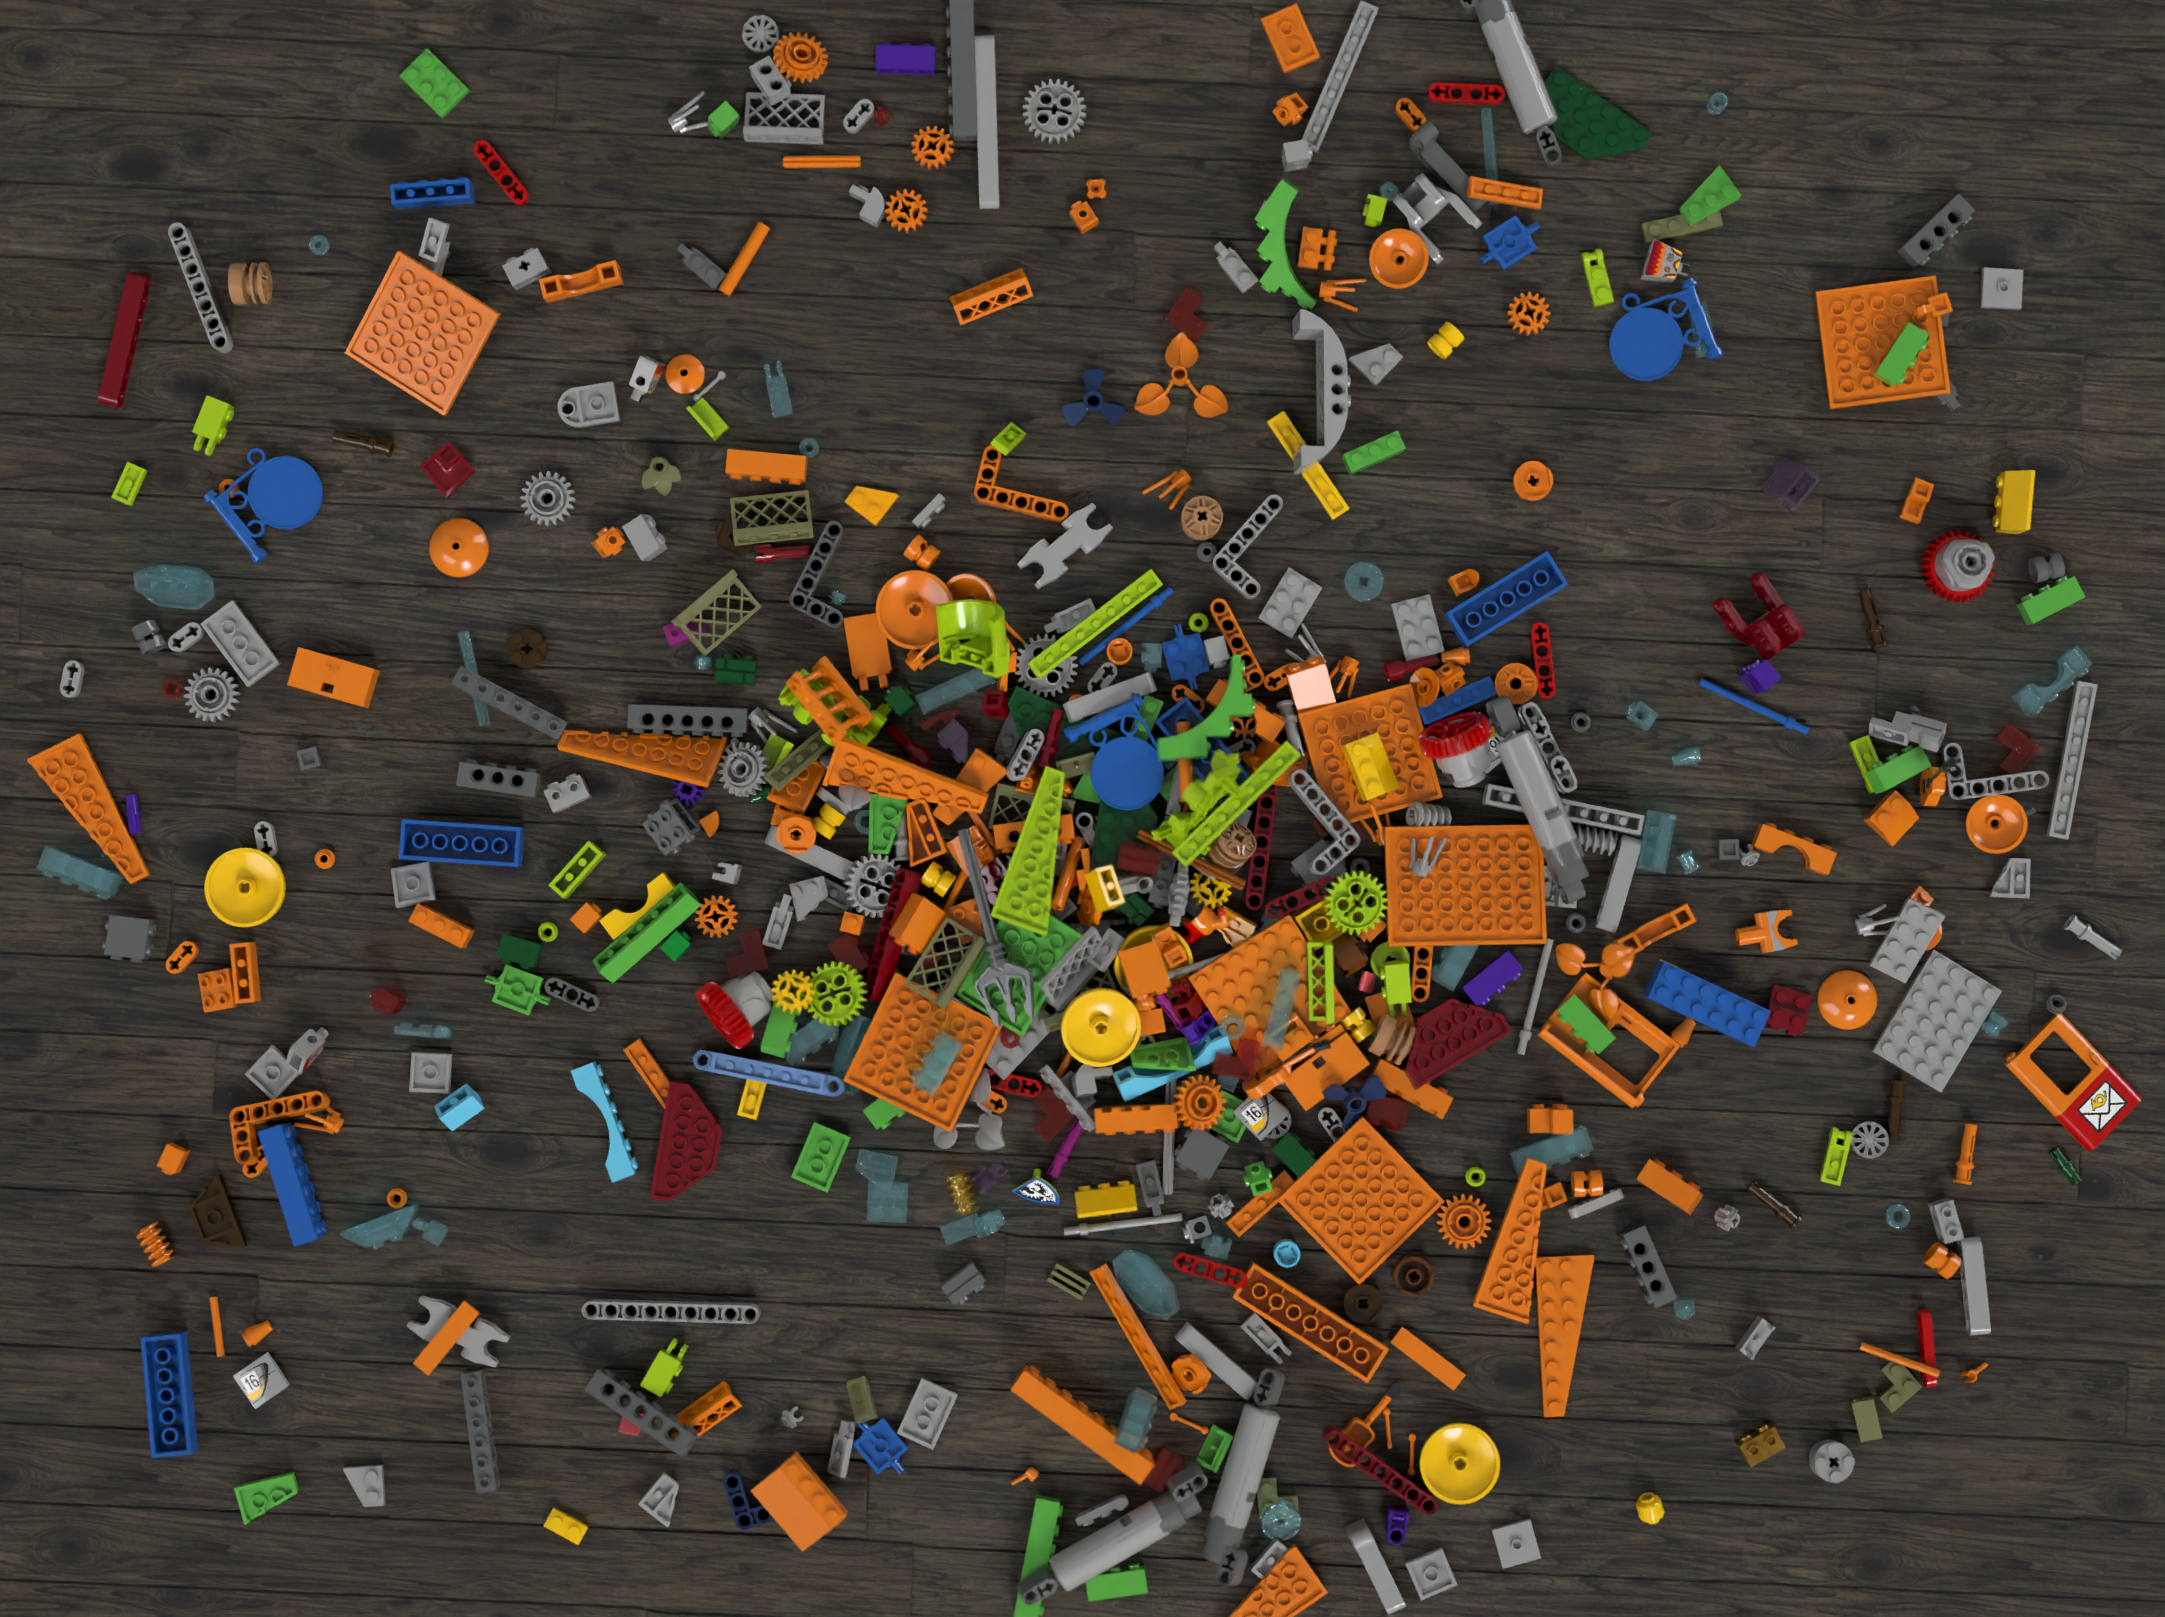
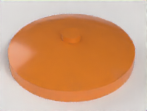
(908, 608)

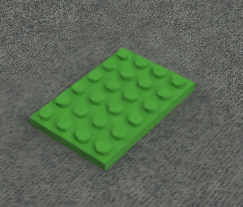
(1027, 949)

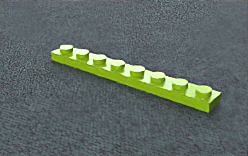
(1094, 624)
(1232, 807)

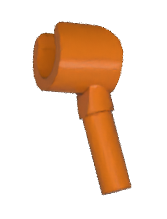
(1972, 1374)
(1031, 1473)

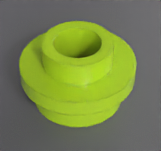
(1203, 618)
(541, 931)
(1479, 1181)

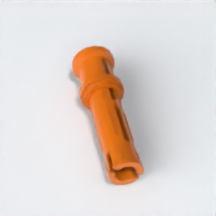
(1965, 1163)

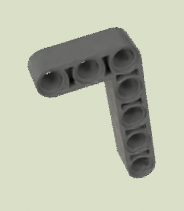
(1440, 164)
(816, 576)

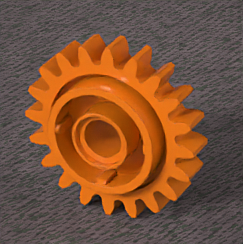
(800, 57)
(1187, 1104)
(1458, 1209)

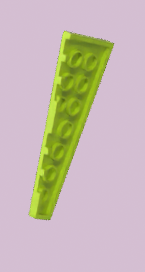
(1030, 875)

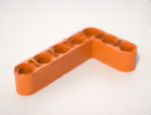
(1013, 496)
(1236, 632)
(1425, 963)
(270, 1114)

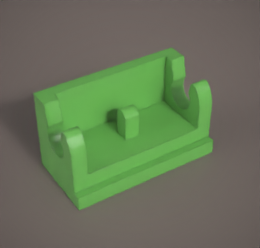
(1214, 1448)

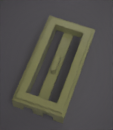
(1054, 1273)

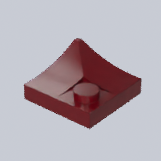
(447, 469)

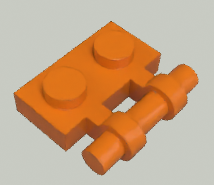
(1310, 249)

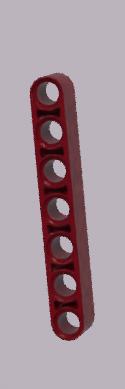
(124, 339)
(1263, 852)
(886, 951)
(1388, 1474)

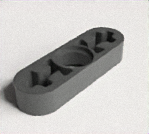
(556, 993)

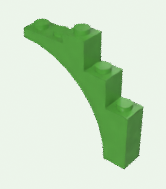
(1273, 217)
(1194, 742)

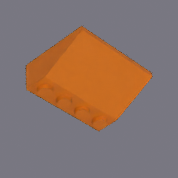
(799, 1501)

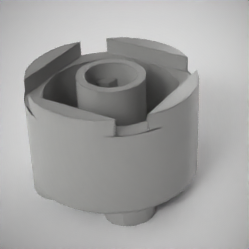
(1820, 1463)

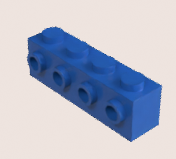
(432, 193)

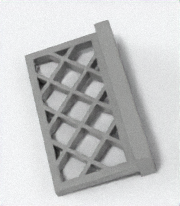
(786, 134)
(1073, 978)

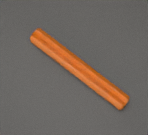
(821, 161)

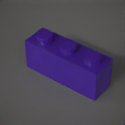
(905, 59)
(1758, 676)
(1492, 978)

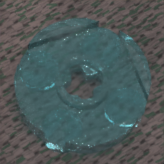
(1363, 570)
(1278, 1511)

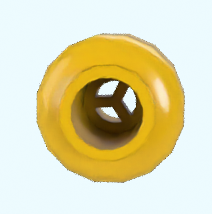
(1649, 1508)

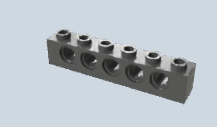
(509, 703)
(637, 713)
(598, 1388)
(480, 1430)

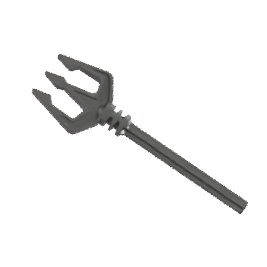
(1000, 969)

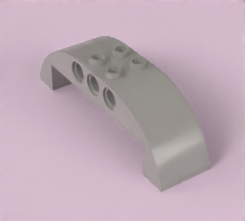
(1331, 388)

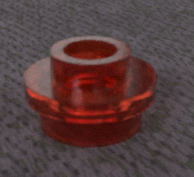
(881, 116)
(1005, 1043)

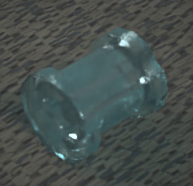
(1722, 103)
(1688, 862)

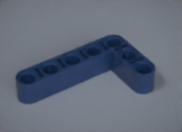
(745, 1508)

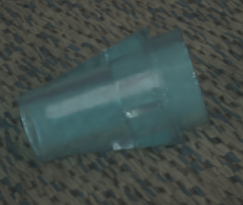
(1688, 756)

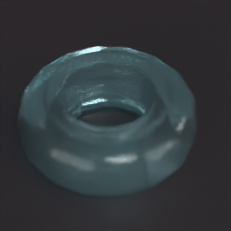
(859, 827)
(1232, 1019)
(1889, 1216)

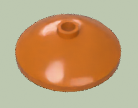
(1387, 250)
(470, 554)
(969, 585)
(2010, 826)
(1834, 996)

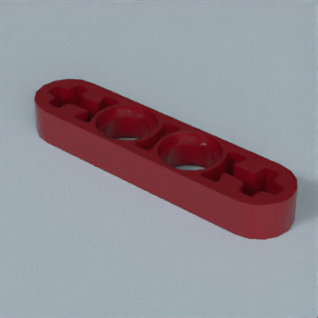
(1299, 894)

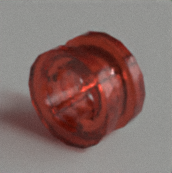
(178, 691)

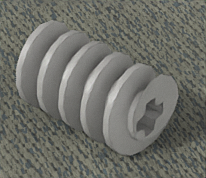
(1428, 815)
(1595, 840)

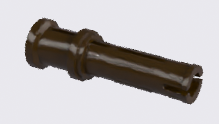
(371, 444)
(1874, 628)
(1896, 1099)
(1780, 1209)

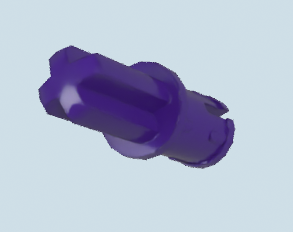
(133, 814)

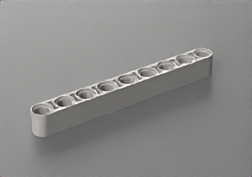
(986, 122)
(662, 1315)

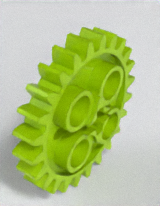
(1368, 914)
(839, 1011)

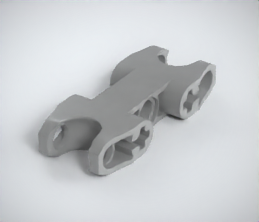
(1053, 556)
(1555, 756)
(474, 1338)

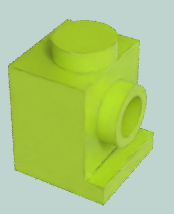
(1374, 210)

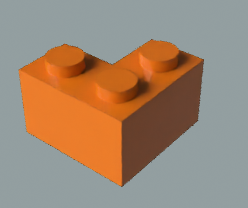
(1552, 1119)

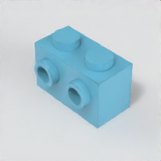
(457, 1108)

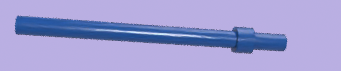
(1155, 601)
(1788, 722)

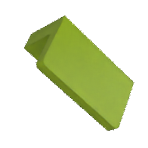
(708, 419)
(776, 750)

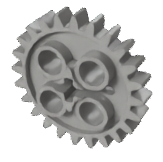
(1056, 93)
(1043, 684)
(1178, 894)
(869, 902)

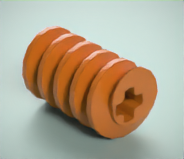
(155, 1244)

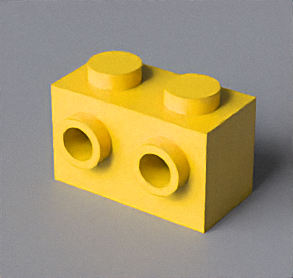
(1104, 888)

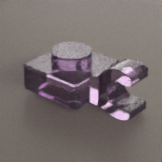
(986, 1178)

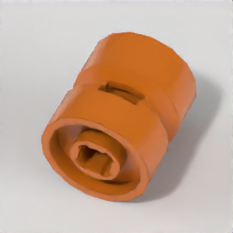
(921, 552)
(1119, 651)
(1593, 1182)
(1938, 1257)

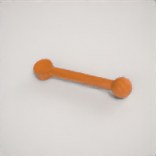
(1386, 1411)
(1173, 1416)
(1411, 1471)

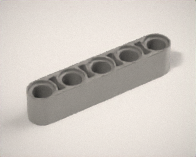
(1109, 697)
(816, 857)
(1618, 883)
(1974, 1286)
(1216, 1360)

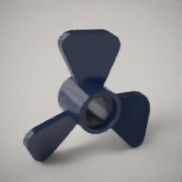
(1076, 411)
(1356, 1098)

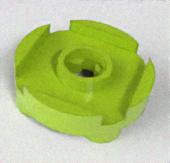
(1382, 951)

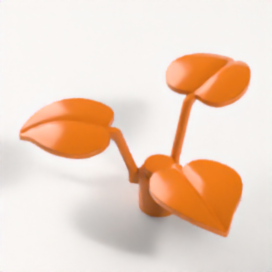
(1181, 354)
(1616, 962)

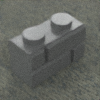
(963, 1283)

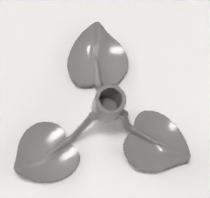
(851, 796)
(990, 1125)

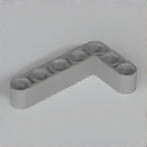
(1243, 544)
(1987, 783)
(1326, 820)
(1375, 1566)

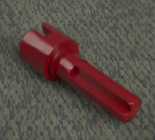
(771, 552)
(1397, 669)
(918, 755)

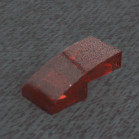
(946, 717)

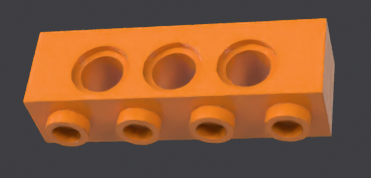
(1004, 831)

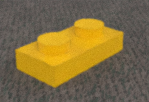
(751, 1099)
(566, 1526)

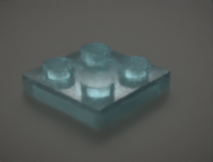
(887, 1207)

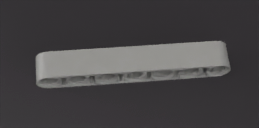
(193, 281)

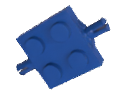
(1509, 242)
(1185, 657)
(880, 1446)

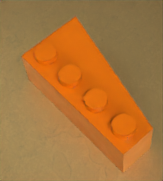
(979, 773)
(1426, 1097)
(1136, 1118)

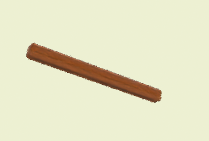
(1198, 862)

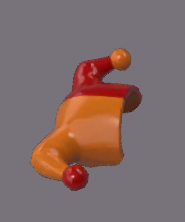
(1204, 924)

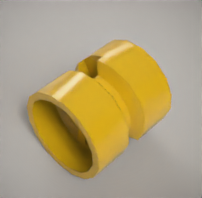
(1447, 338)
(828, 820)
(938, 879)
(1358, 1025)

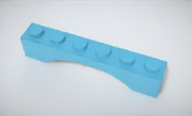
(1137, 1081)
(619, 1160)

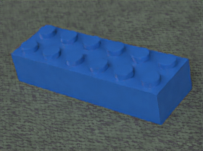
(1506, 599)
(1186, 712)
(461, 843)
(1706, 1003)
(292, 1183)
(169, 1394)

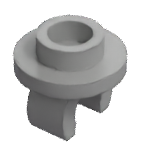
(1749, 858)
(789, 1419)

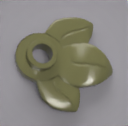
(662, 478)

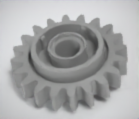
(557, 507)
(200, 690)
(747, 782)

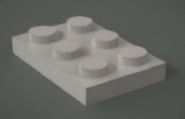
(1290, 603)
(1417, 627)
(927, 1413)

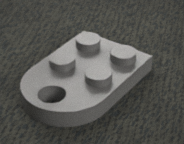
(591, 405)

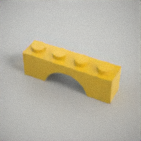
(618, 921)

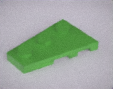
(263, 1494)

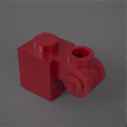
(1189, 1004)

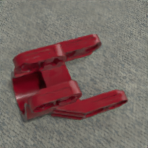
(1770, 631)

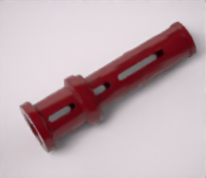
(1049, 747)

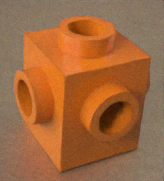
(1290, 109)
(602, 542)
(1450, 678)

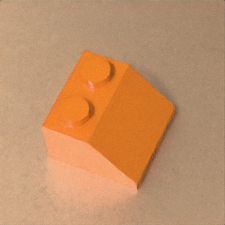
(1892, 817)

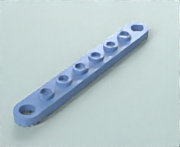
(768, 1073)

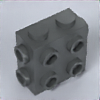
(671, 826)
(1300, 866)
(129, 938)
(1201, 1152)

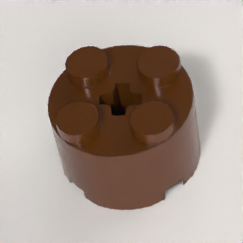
(1347, 955)
(1418, 1285)

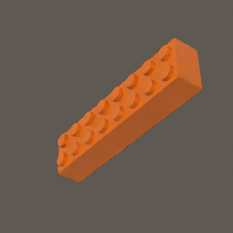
(1310, 1322)
(1080, 1422)

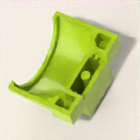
(984, 626)

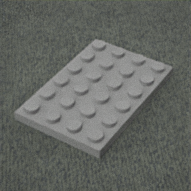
(1936, 1021)

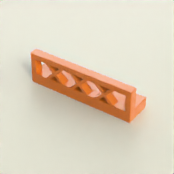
(989, 292)
(706, 1405)

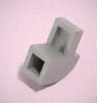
(874, 206)
(1084, 1079)

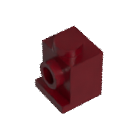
(995, 704)

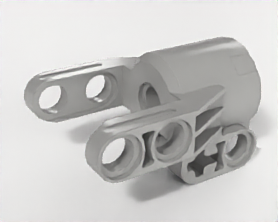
(1423, 202)

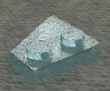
(877, 1168)

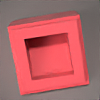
(929, 963)
(1367, 982)
(628, 1427)

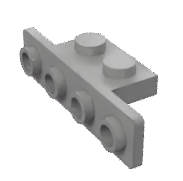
(1063, 1090)

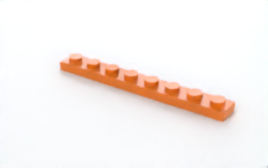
(1138, 1336)

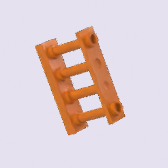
(842, 693)

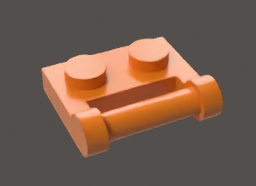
(1295, 1038)

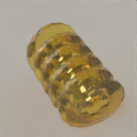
(962, 1195)

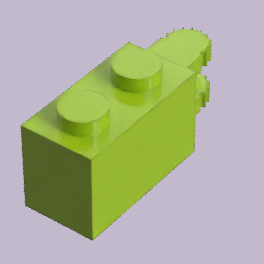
(212, 423)
(1396, 985)
(663, 1370)

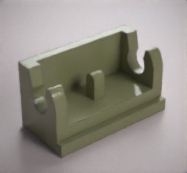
(1075, 764)
(861, 1399)
(1866, 1419)

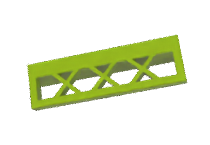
(1328, 985)

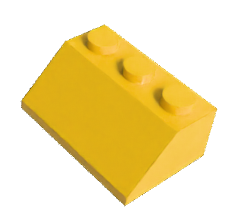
(2014, 501)
(1370, 767)
(1315, 922)
(1105, 1199)

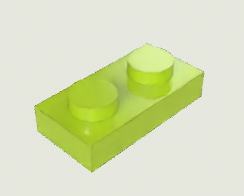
(1008, 438)
(129, 484)

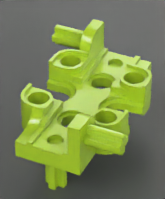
(864, 736)
(1202, 799)

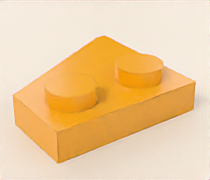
(871, 503)
(1239, 928)

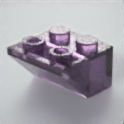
(1790, 484)
(957, 739)

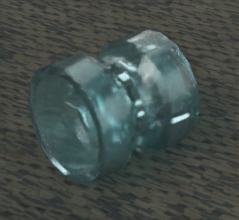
(1994, 1024)

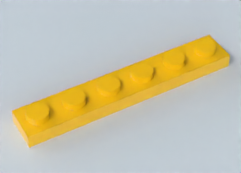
(1316, 476)

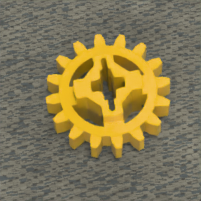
(1210, 896)
(800, 989)

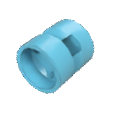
(1286, 1252)

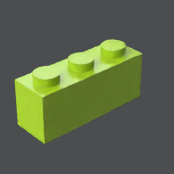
(577, 869)

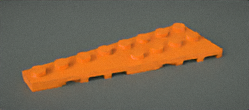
(660, 754)
(895, 778)
(80, 786)
(1510, 1268)
(1561, 1302)
(1283, 1590)

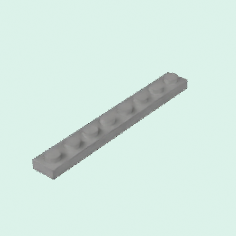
(1339, 74)
(2072, 760)

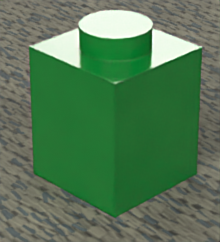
(676, 945)

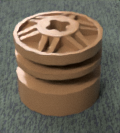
(250, 283)
(1205, 529)
(1232, 848)
(1392, 1039)

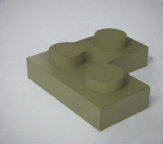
(1902, 1386)
(1268, 1495)

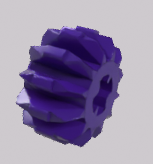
(685, 796)

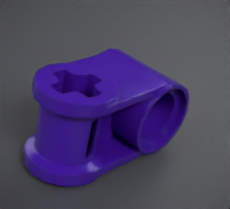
(1197, 1029)
(1397, 1522)

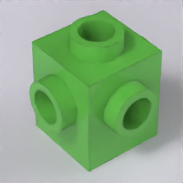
(1258, 1178)

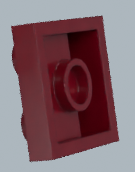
(1787, 1010)

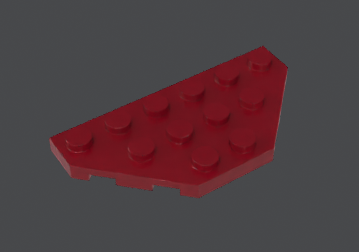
(1450, 1037)
(686, 1143)

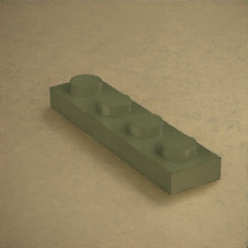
(1678, 226)
(797, 761)

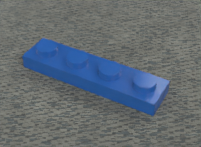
(1458, 700)

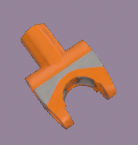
(1765, 932)

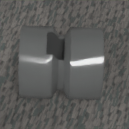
(2043, 568)
(145, 631)

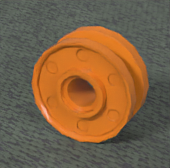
(1528, 679)

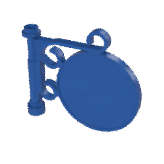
(1650, 342)
(281, 494)
(1125, 768)

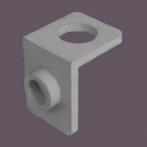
(1189, 1231)

